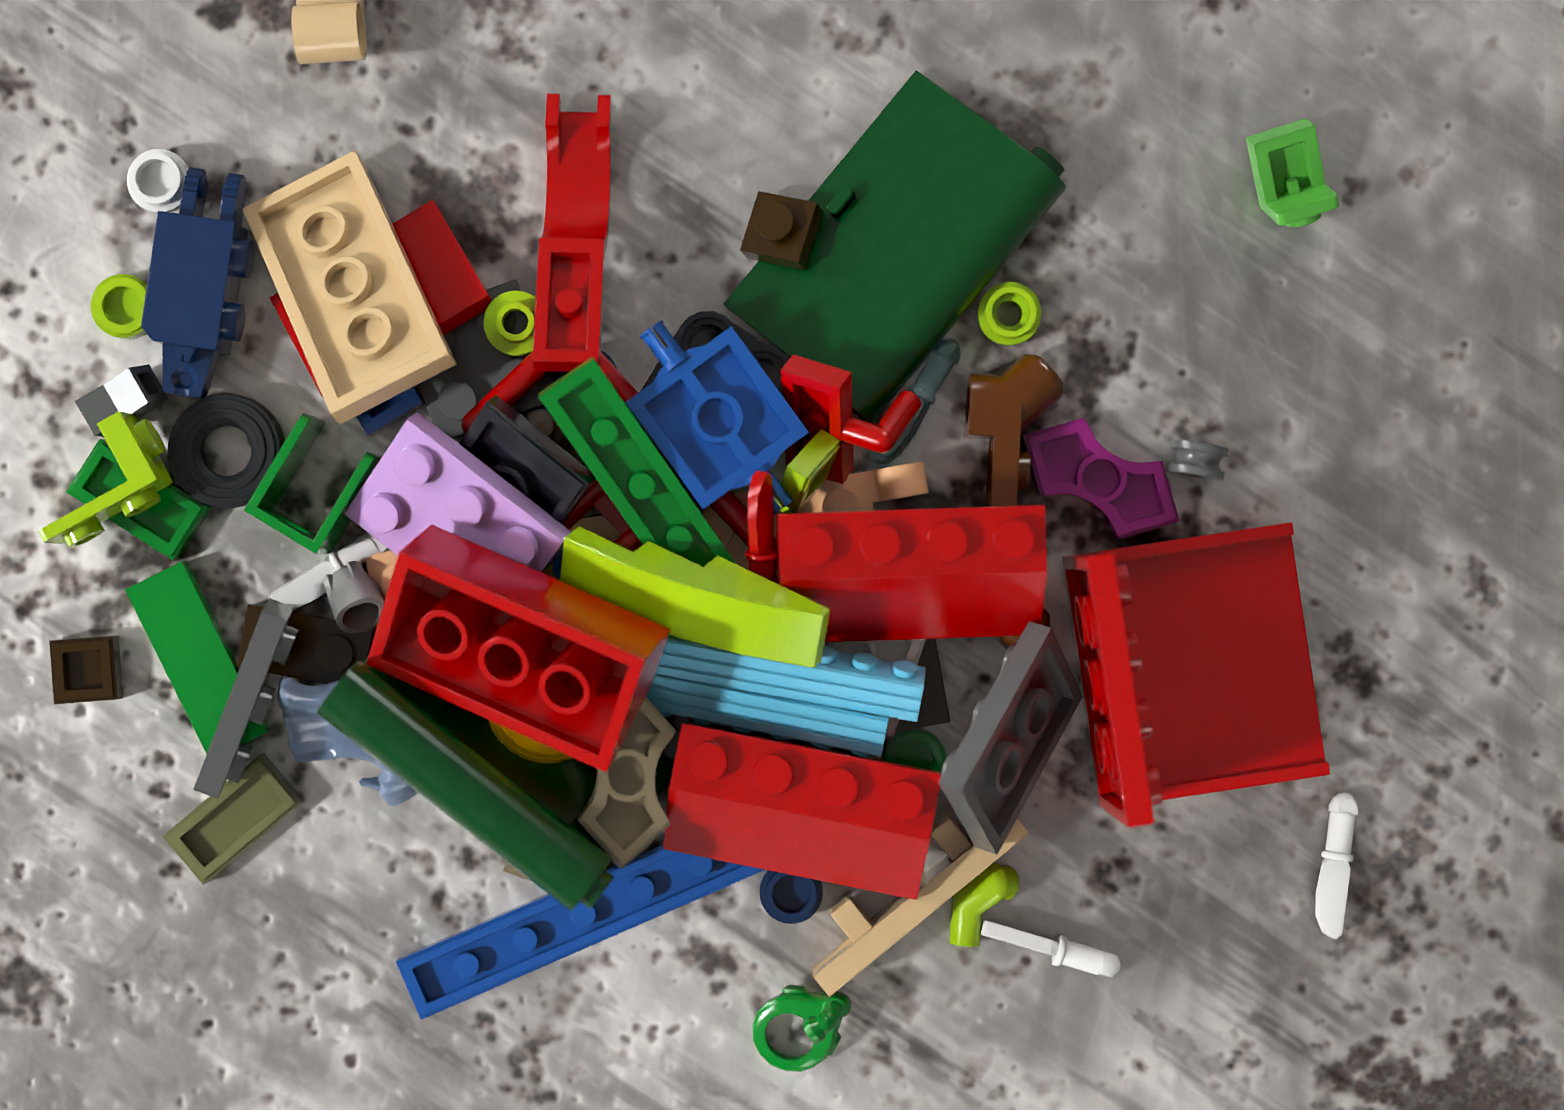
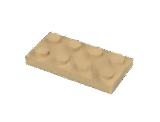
(348, 287)

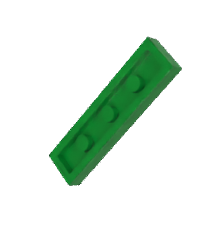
(629, 465)

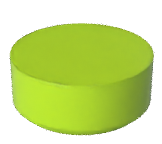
(119, 306)

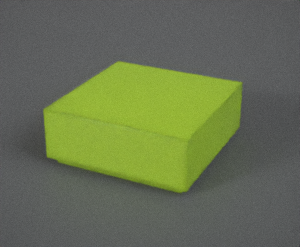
(809, 470)

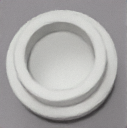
(157, 180)

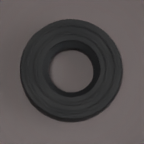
(188, 442)

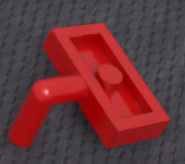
(823, 401)

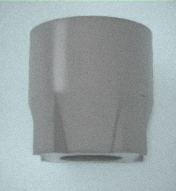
(353, 598)

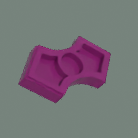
(1125, 492)

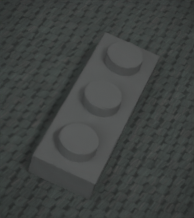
(247, 699)

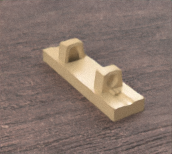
(874, 935)

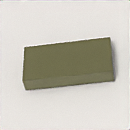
(236, 820)

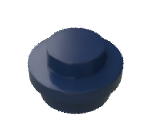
(790, 897)

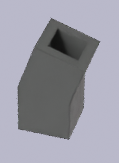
(131, 391)

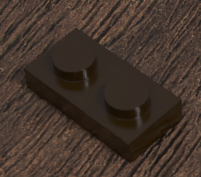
(320, 649)

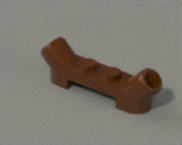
(1000, 411)

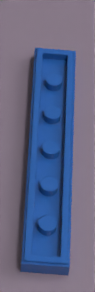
(547, 931)

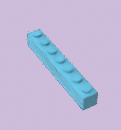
(840, 679)
(769, 714)

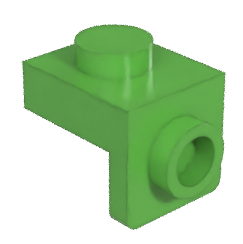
(1290, 174)

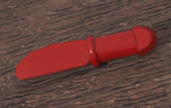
(760, 526)

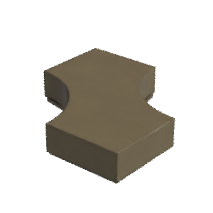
(624, 805)

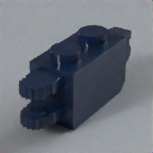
(197, 284)

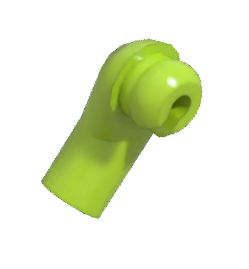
(975, 898)

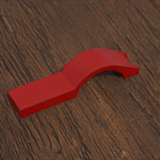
(573, 237)

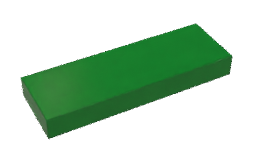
(189, 647)

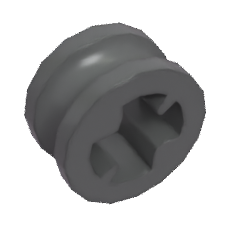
(1197, 459)

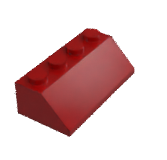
(918, 570)
(516, 646)
(801, 810)

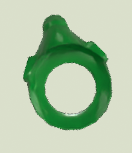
(821, 1024)

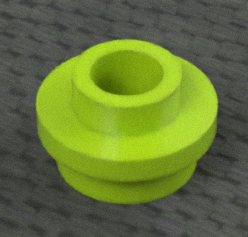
(1023, 299)
(494, 318)

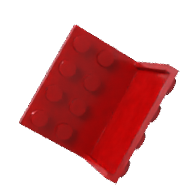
(1194, 668)

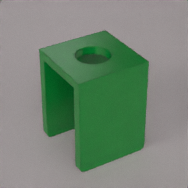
(281, 473)

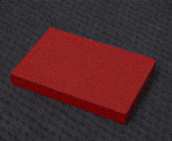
(440, 267)

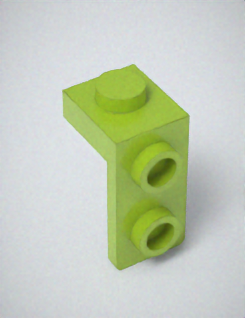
(137, 453)

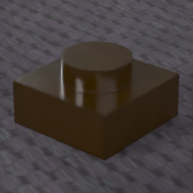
(781, 230)

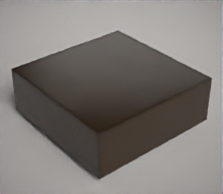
(86, 669)

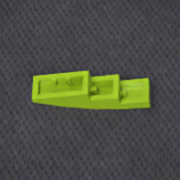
(705, 605)

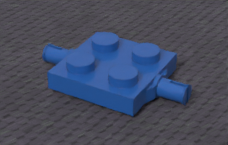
(715, 415)

